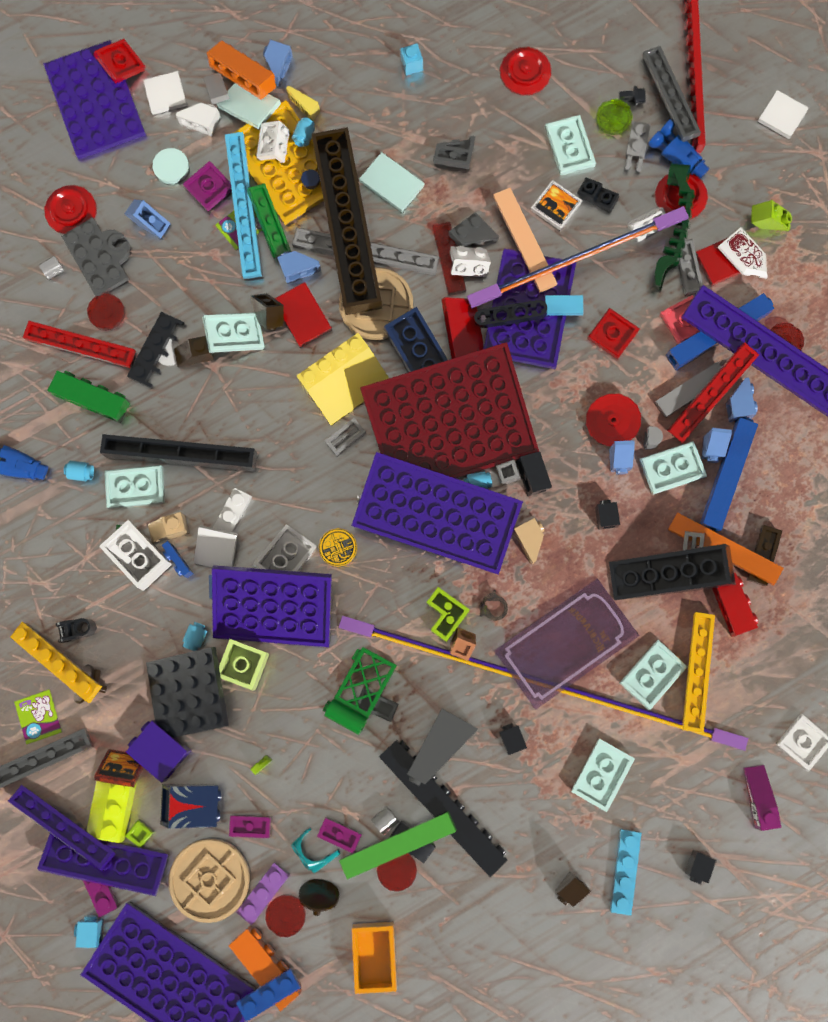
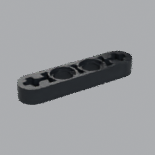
(510, 311)

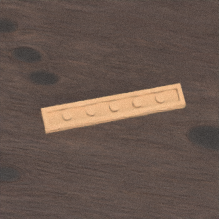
(523, 237)

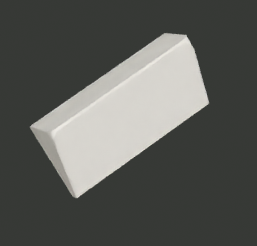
(644, 220)

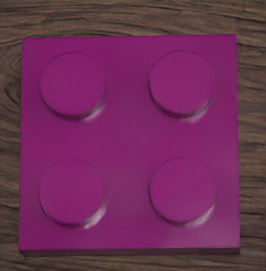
(208, 186)

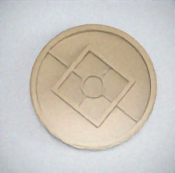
(395, 300)
(209, 880)

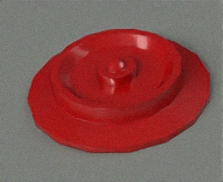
(525, 70)
(668, 195)
(69, 208)
(613, 419)

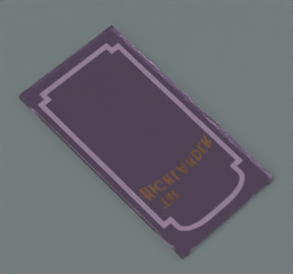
(566, 643)

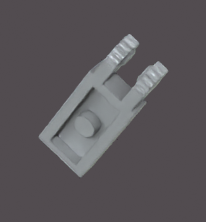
(637, 144)

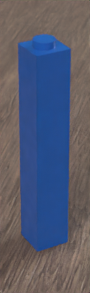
(701, 343)
(729, 474)

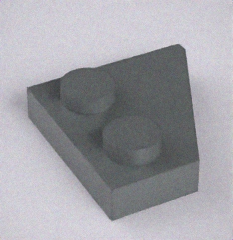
(455, 153)
(472, 232)

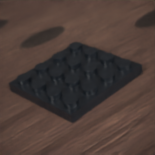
(187, 692)

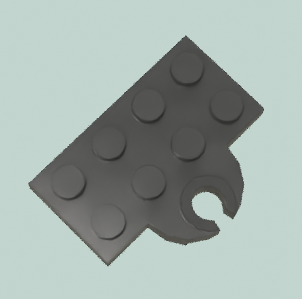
(98, 256)

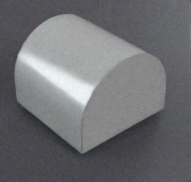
(51, 267)
(652, 437)
(508, 472)
(385, 820)

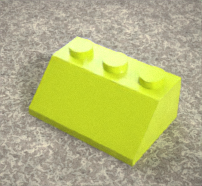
(110, 811)

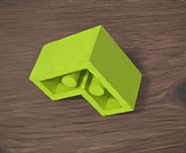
(451, 613)

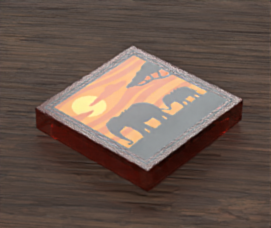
(118, 769)

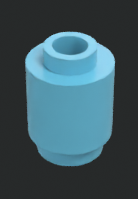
(303, 132)
(79, 471)
(479, 479)
(194, 636)

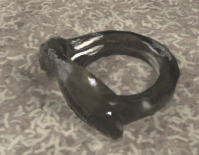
(492, 597)

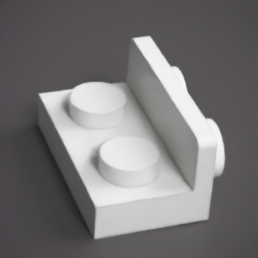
(273, 141)

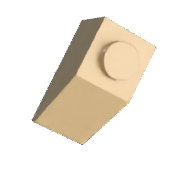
(168, 527)
(530, 538)

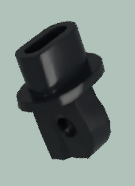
(637, 95)

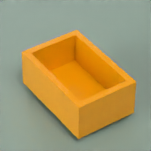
(374, 957)

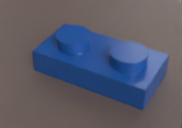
(172, 554)

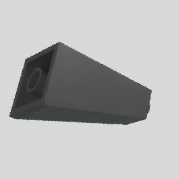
(441, 743)

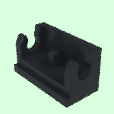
(533, 473)

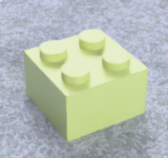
(242, 664)

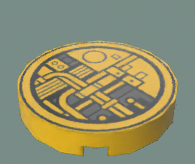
(338, 547)

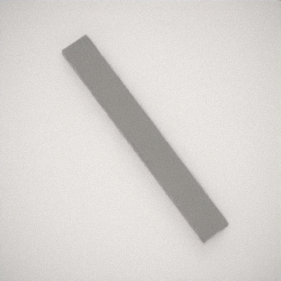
(381, 253)

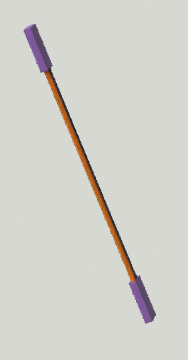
(661, 222)

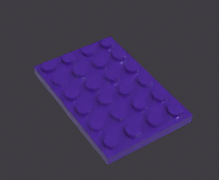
(91, 104)
(536, 340)
(271, 605)

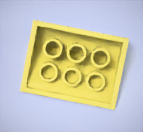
(337, 378)

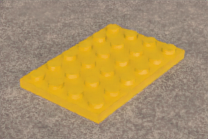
(284, 179)

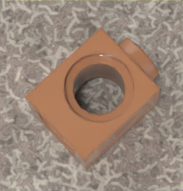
(463, 644)

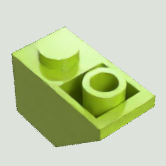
(771, 216)

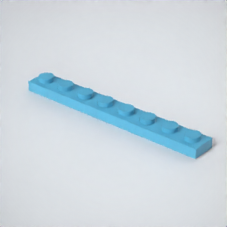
(243, 206)

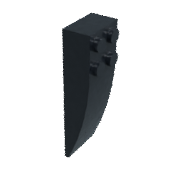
(672, 572)

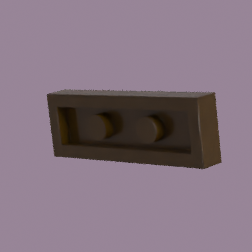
(767, 548)

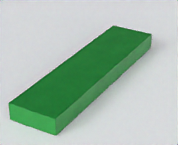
(268, 220)

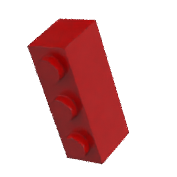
(735, 608)

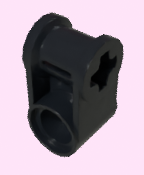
(72, 629)

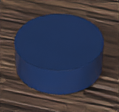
(310, 179)

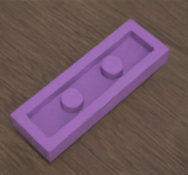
(263, 893)

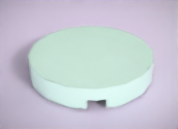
(170, 166)

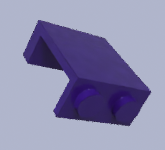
(157, 751)

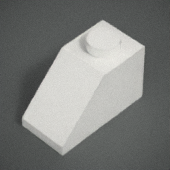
(200, 118)

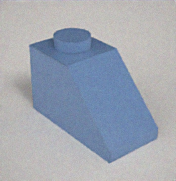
(277, 59)
(147, 218)
(297, 265)
(716, 444)
(621, 456)

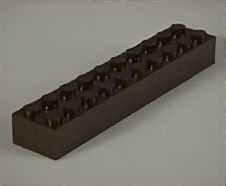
(346, 221)

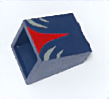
(190, 805)

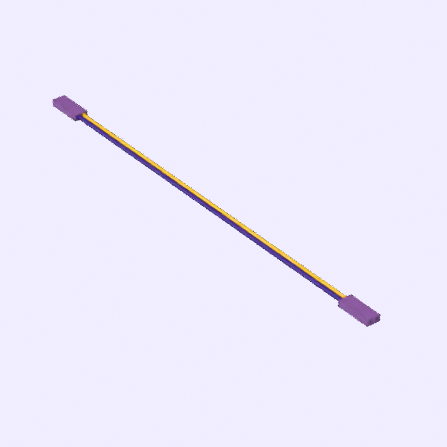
(367, 630)

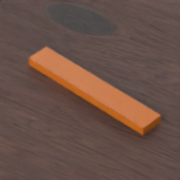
(741, 556)

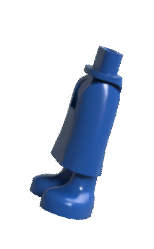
(678, 151)
(20, 465)

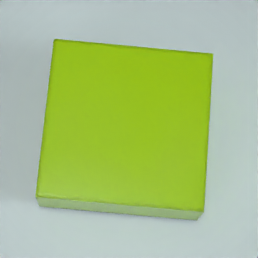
(139, 833)

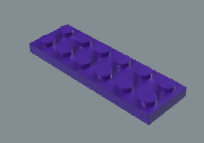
(128, 869)

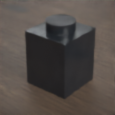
(607, 515)
(512, 739)
(700, 867)

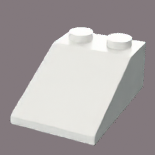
(286, 552)
(135, 555)

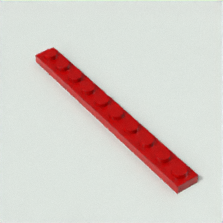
(695, 71)

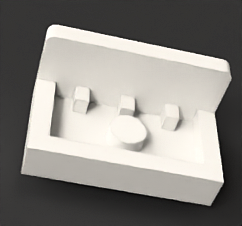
(469, 261)

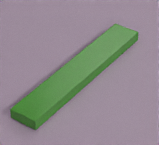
(397, 845)

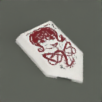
(745, 254)

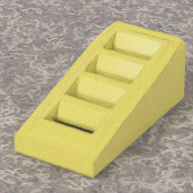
(306, 104)

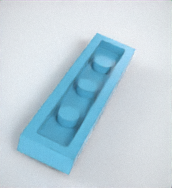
(625, 872)

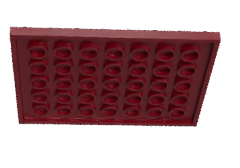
(453, 414)

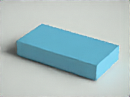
(564, 304)

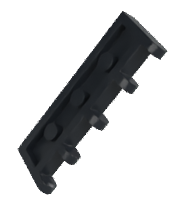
(154, 348)

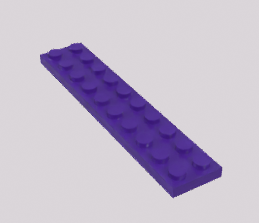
(776, 356)

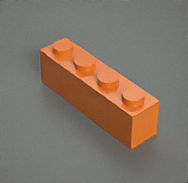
(241, 69)
(260, 960)

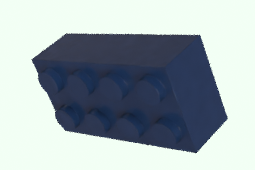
(414, 341)

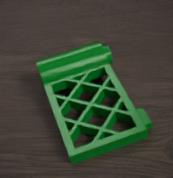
(348, 714)

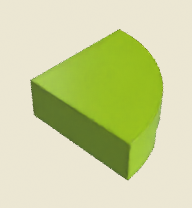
(261, 764)

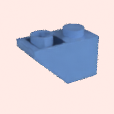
(741, 402)

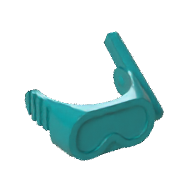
(314, 866)

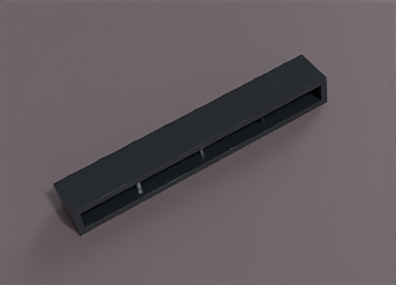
(178, 452)
(437, 801)

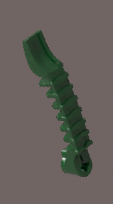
(679, 177)

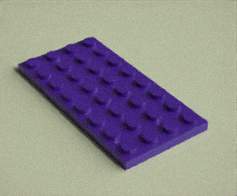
(437, 513)
(163, 973)

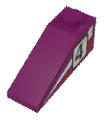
(762, 799)

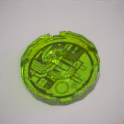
(614, 117)

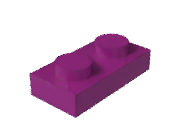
(249, 826)
(339, 835)
(101, 897)

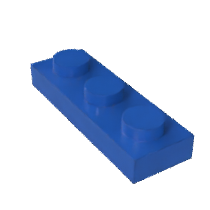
(268, 994)

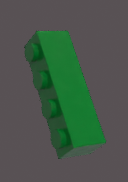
(88, 396)

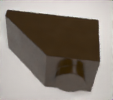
(268, 311)
(193, 352)
(572, 890)

